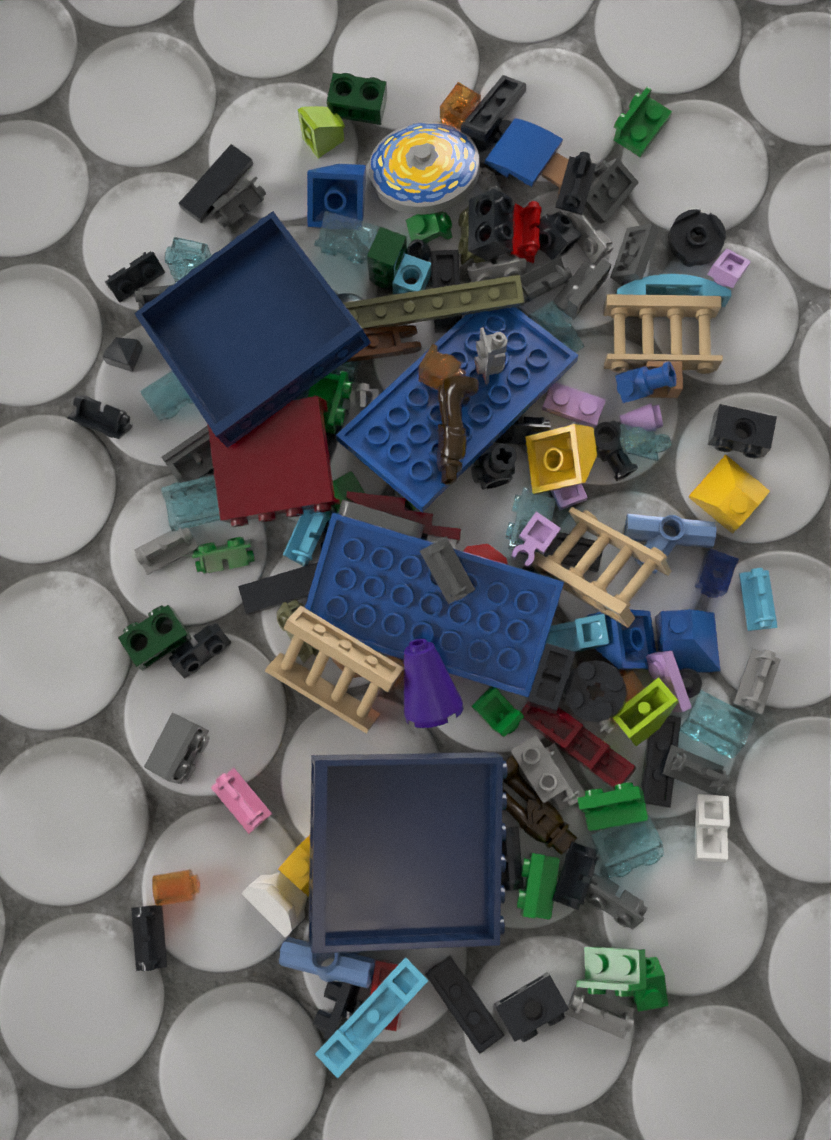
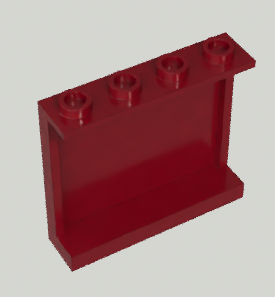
(276, 467)

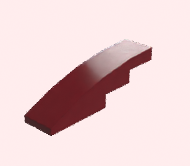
(396, 506)
(580, 744)

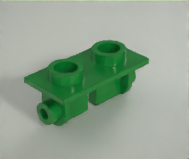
(234, 551)

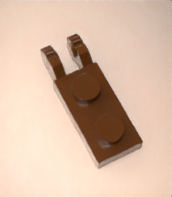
(387, 343)

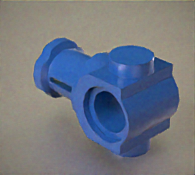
(642, 381)

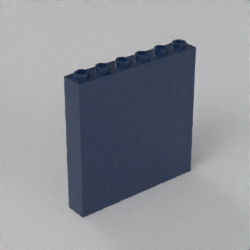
(251, 329)
(406, 851)

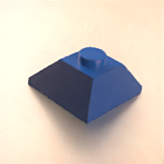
(336, 190)
(690, 637)
(629, 645)

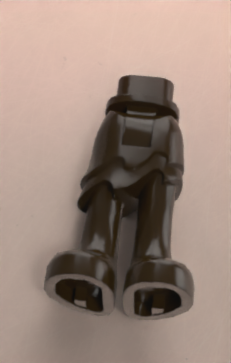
(452, 435)
(537, 819)

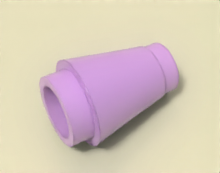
(647, 417)

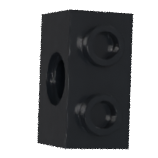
(757, 426)
(540, 990)

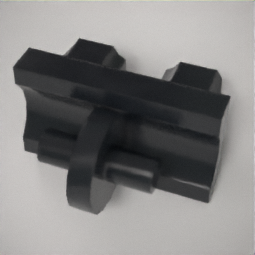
(346, 1004)

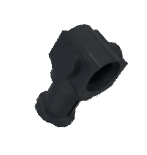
(613, 451)
(495, 467)

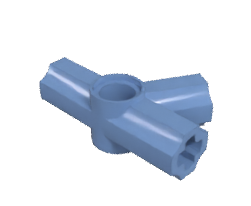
(650, 530)
(346, 967)

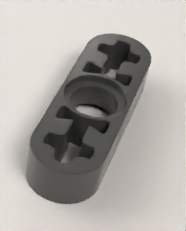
(381, 519)

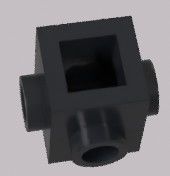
(557, 234)

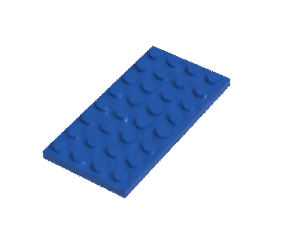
(400, 426)
(386, 596)

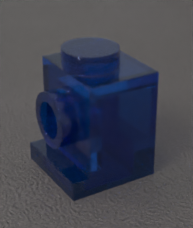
(720, 562)

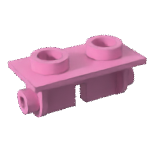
(241, 800)

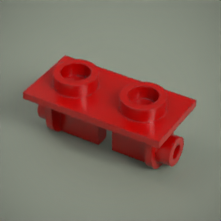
(525, 231)

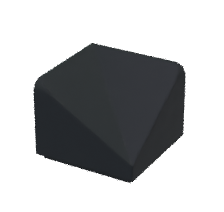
(123, 353)

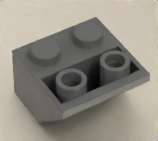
(177, 749)

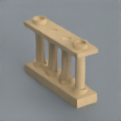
(674, 308)
(595, 592)
(344, 649)

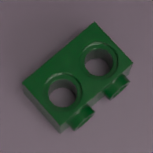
(355, 104)
(385, 257)
(158, 644)

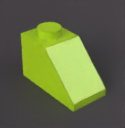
(320, 129)
(646, 711)

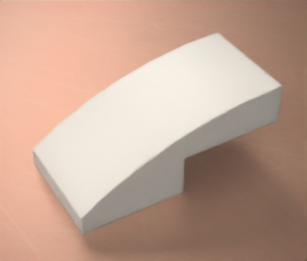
(711, 828)

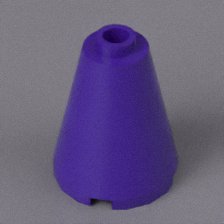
(428, 687)

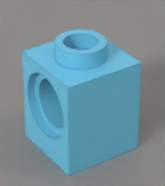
(411, 268)

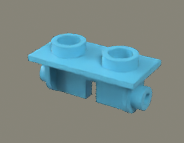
(306, 536)
(758, 599)

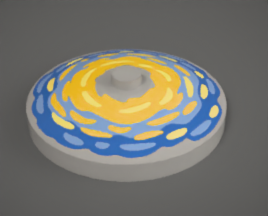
(424, 168)

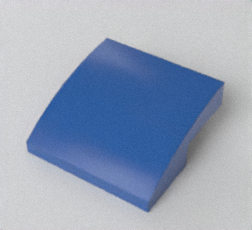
(524, 151)

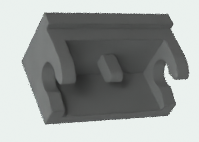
(191, 458)

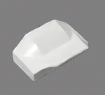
(277, 901)

